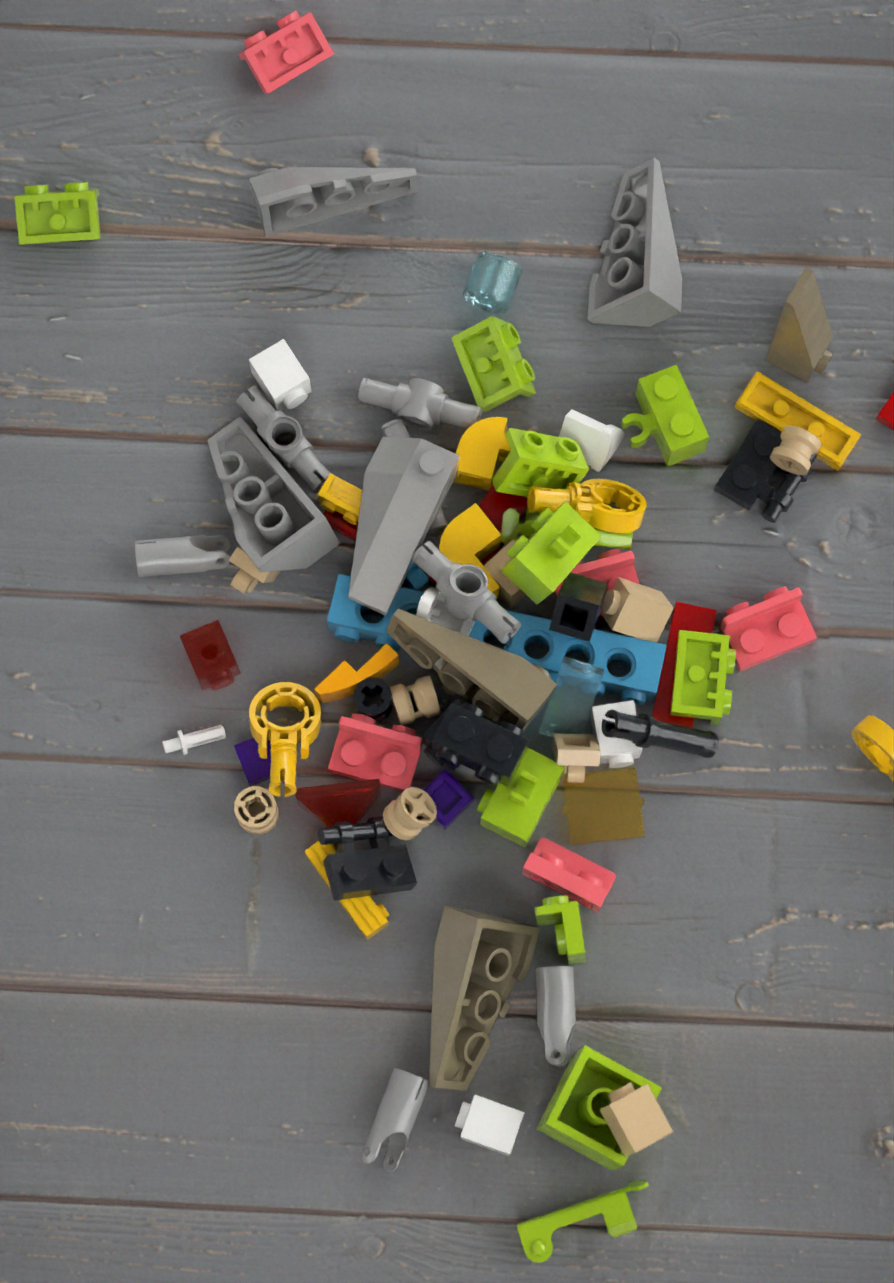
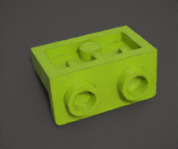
(58, 214)
(494, 362)
(539, 462)
(701, 676)
(569, 932)

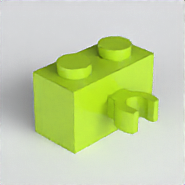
(668, 417)
(550, 552)
(518, 809)

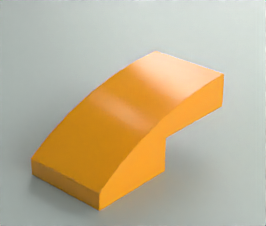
(344, 679)

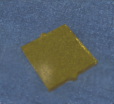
(604, 807)

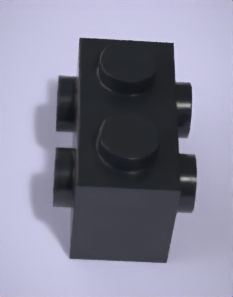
(479, 744)

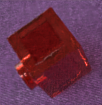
(211, 656)

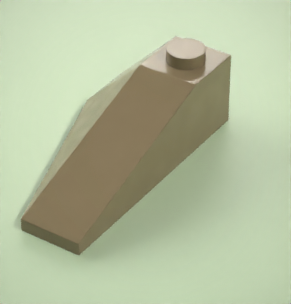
(802, 332)
(482, 674)
(473, 975)

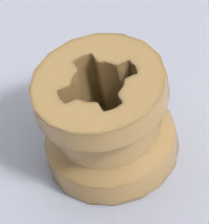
(795, 450)
(409, 813)

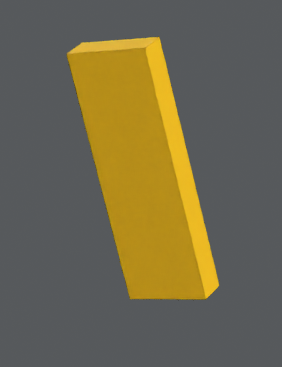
(780, 407)

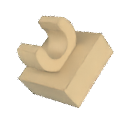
(249, 574)
(575, 753)

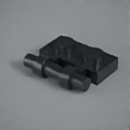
(751, 470)
(367, 871)

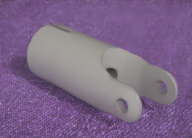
(181, 555)
(556, 1011)
(395, 1117)

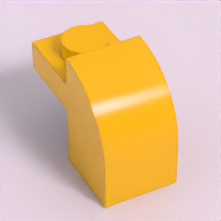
(481, 451)
(470, 540)

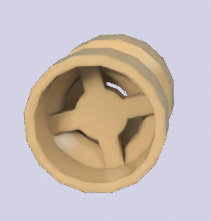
(424, 699)
(258, 817)

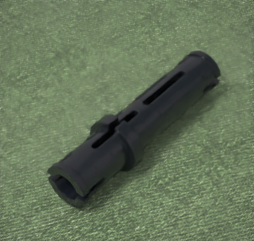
(647, 731)

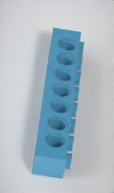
(641, 656)

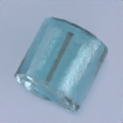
(492, 282)

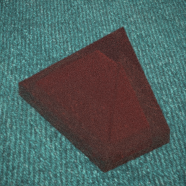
(339, 801)

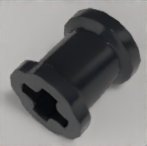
(373, 687)

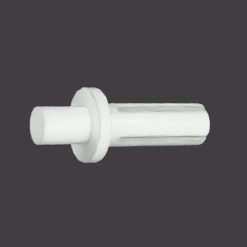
(194, 739)

